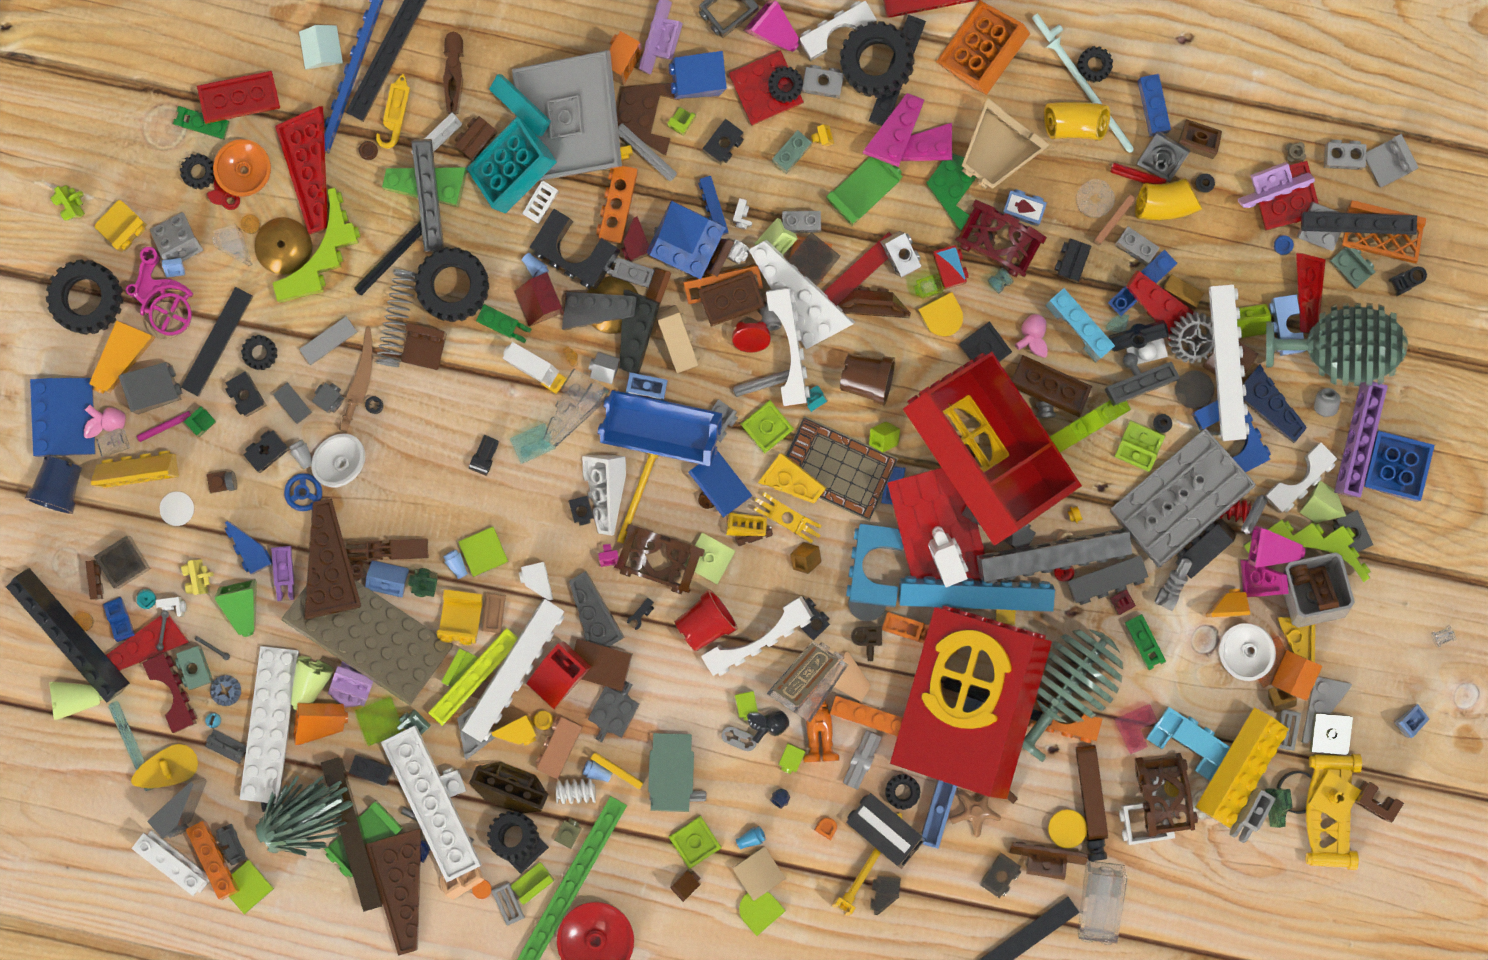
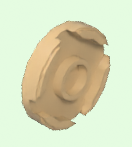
(159, 319)

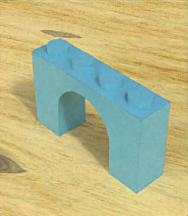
(1095, 340)

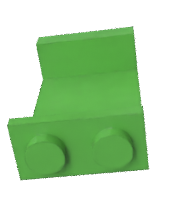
(864, 188)
(376, 825)

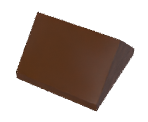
(1200, 139)

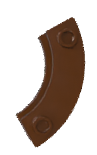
(684, 551)
(1144, 773)

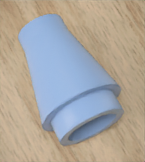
(534, 265)
(455, 563)
(596, 771)

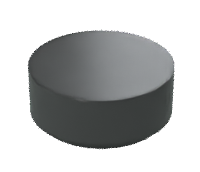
(231, 481)

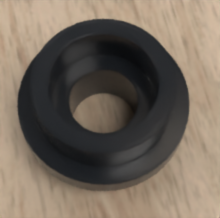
(1205, 189)
(1161, 428)

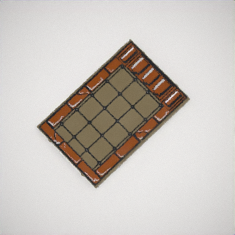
(846, 466)

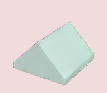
(320, 46)

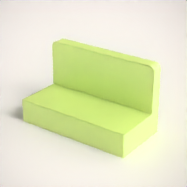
(778, 236)

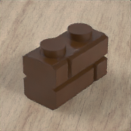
(475, 138)

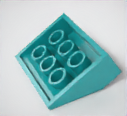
(511, 165)

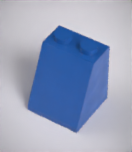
(698, 75)

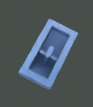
(1412, 721)

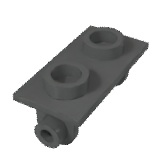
(226, 746)
(228, 836)

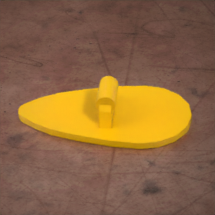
(167, 768)

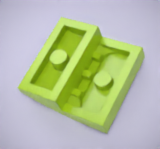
(1139, 445)

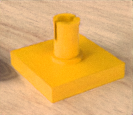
(1334, 796)

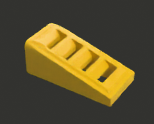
(745, 531)

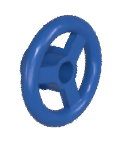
(302, 477)

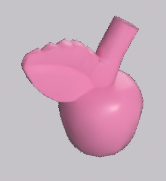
(1034, 330)
(110, 420)

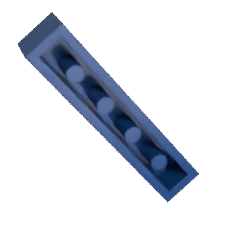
(713, 205)

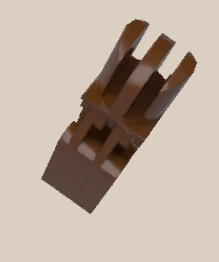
(453, 50)
(397, 549)

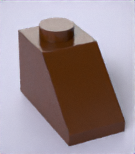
(686, 884)

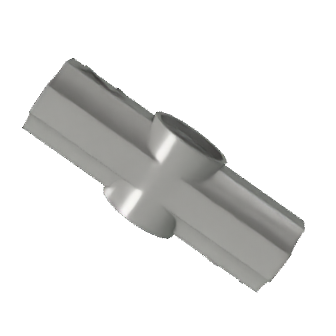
(862, 759)

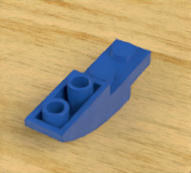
(1155, 271)

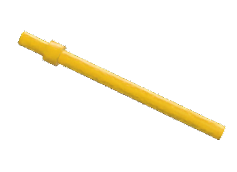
(637, 496)

